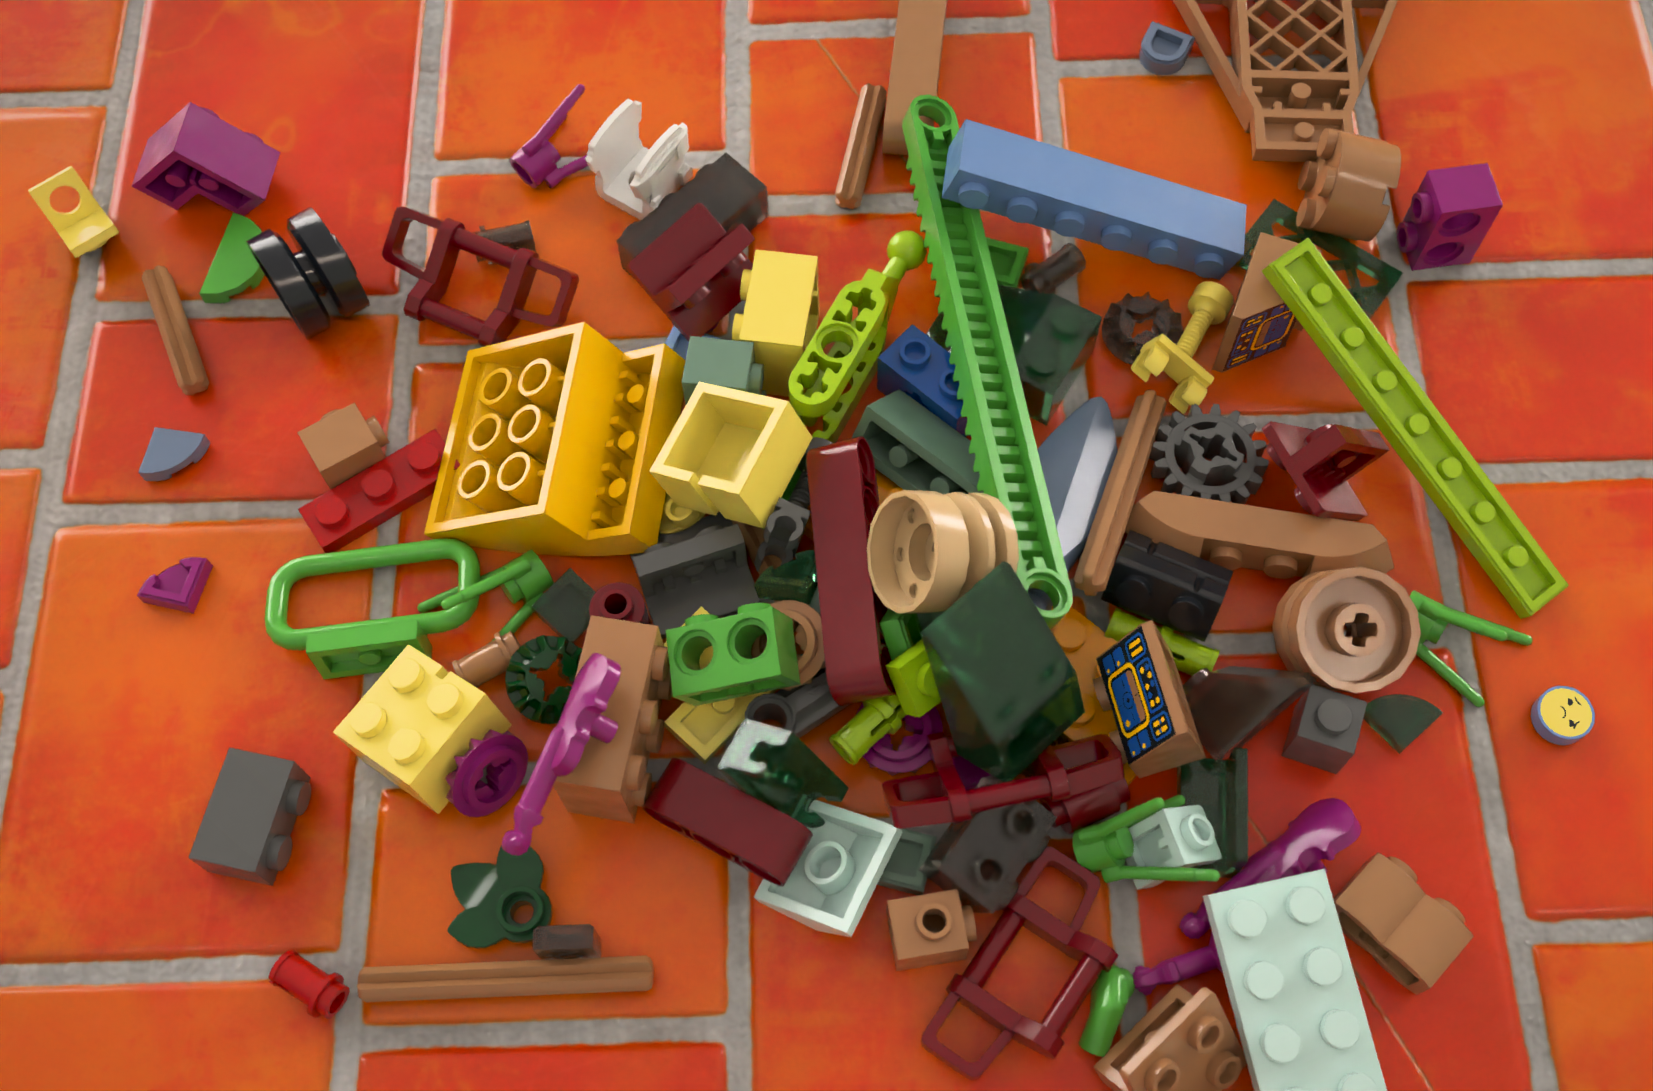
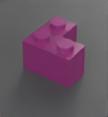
(207, 158)

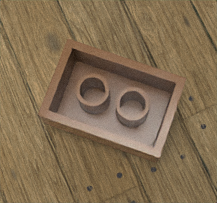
(613, 775)

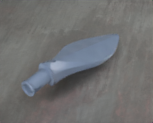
(1076, 470)

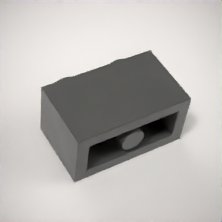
(251, 817)

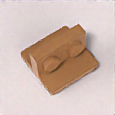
(1176, 1047)

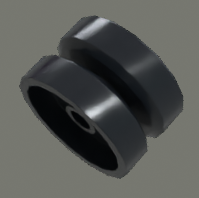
(313, 270)

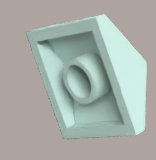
(835, 871)

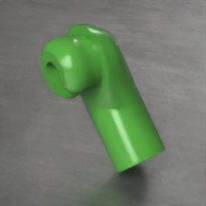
(1107, 1006)

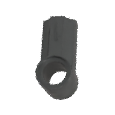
(797, 709)

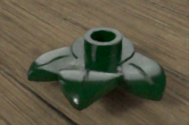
(494, 894)

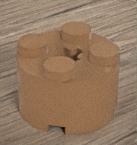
(1348, 185)

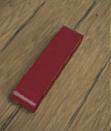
(842, 509)

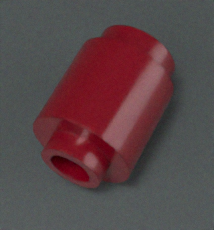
(619, 602)
(1088, 806)

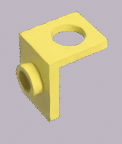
(85, 226)

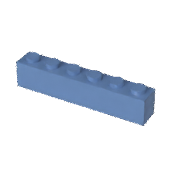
(1093, 200)

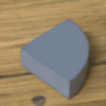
(170, 452)

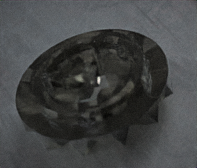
(1121, 319)

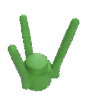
(520, 579)
(1433, 621)
(1109, 843)

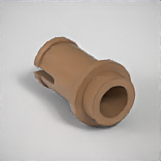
(488, 660)

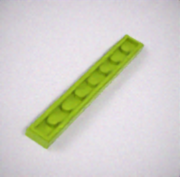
(1415, 429)

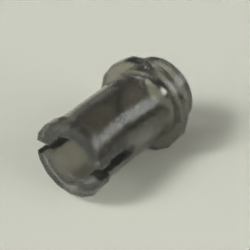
(513, 236)
(1053, 270)

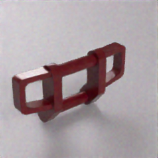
(434, 279)
(943, 798)
(967, 988)

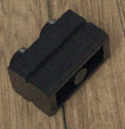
(1167, 585)

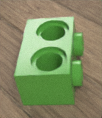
(732, 668)

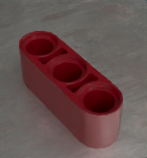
(728, 821)

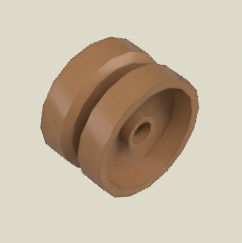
(1378, 621)

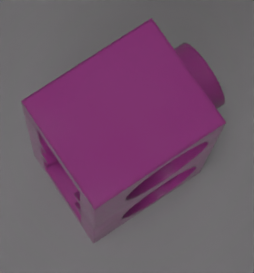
(1449, 216)

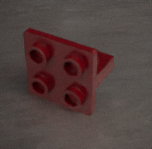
(694, 270)
(1322, 463)

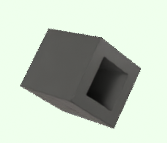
(1324, 729)

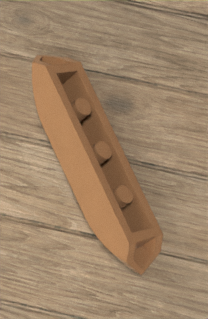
(1258, 537)

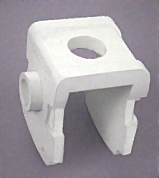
(629, 172)

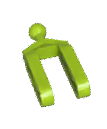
(849, 358)

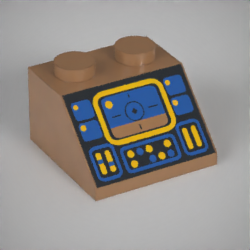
(1259, 316)
(1147, 703)

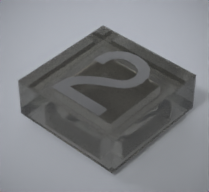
(566, 942)

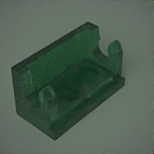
(780, 771)

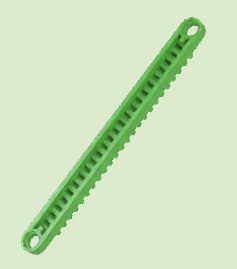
(984, 357)

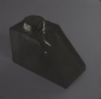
(1239, 703)

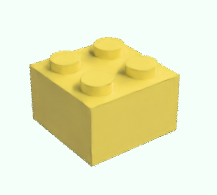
(778, 313)
(732, 453)
(417, 724)

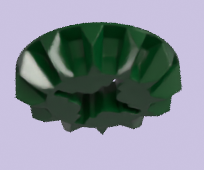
(527, 690)

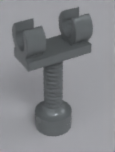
(790, 517)

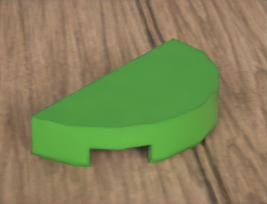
(234, 264)

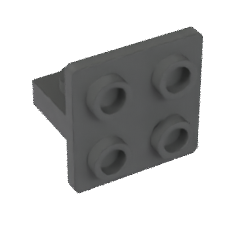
(693, 570)

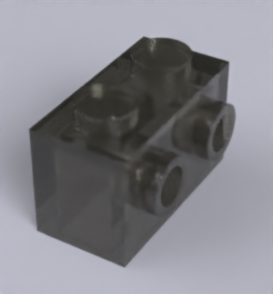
(989, 852)

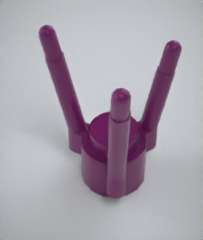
(538, 157)

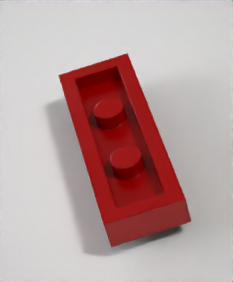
(376, 493)

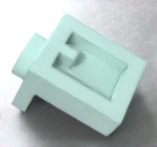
(1173, 839)

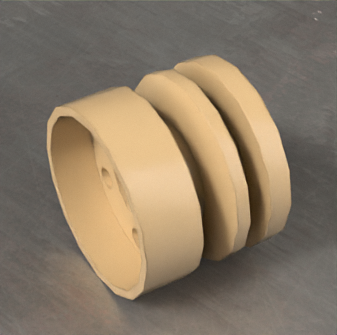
(936, 547)

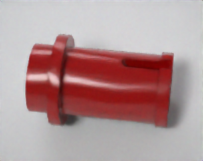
(309, 984)

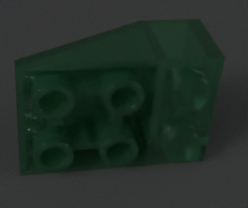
(1001, 676)

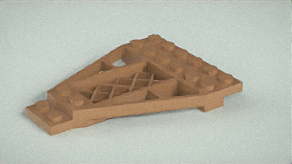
(1279, 105)

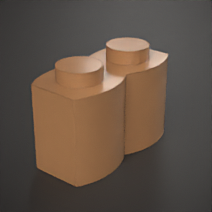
(1401, 924)

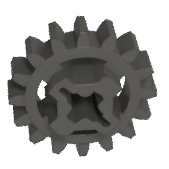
(1187, 442)

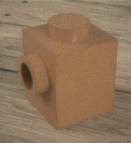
(344, 444)
(930, 929)

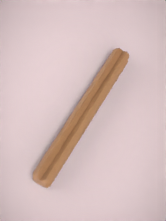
(1119, 494)
(505, 978)

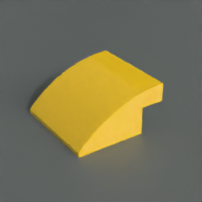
(558, 446)

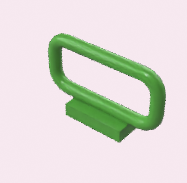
(375, 643)

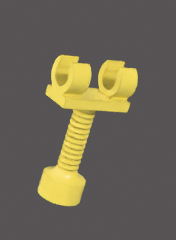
(1208, 306)

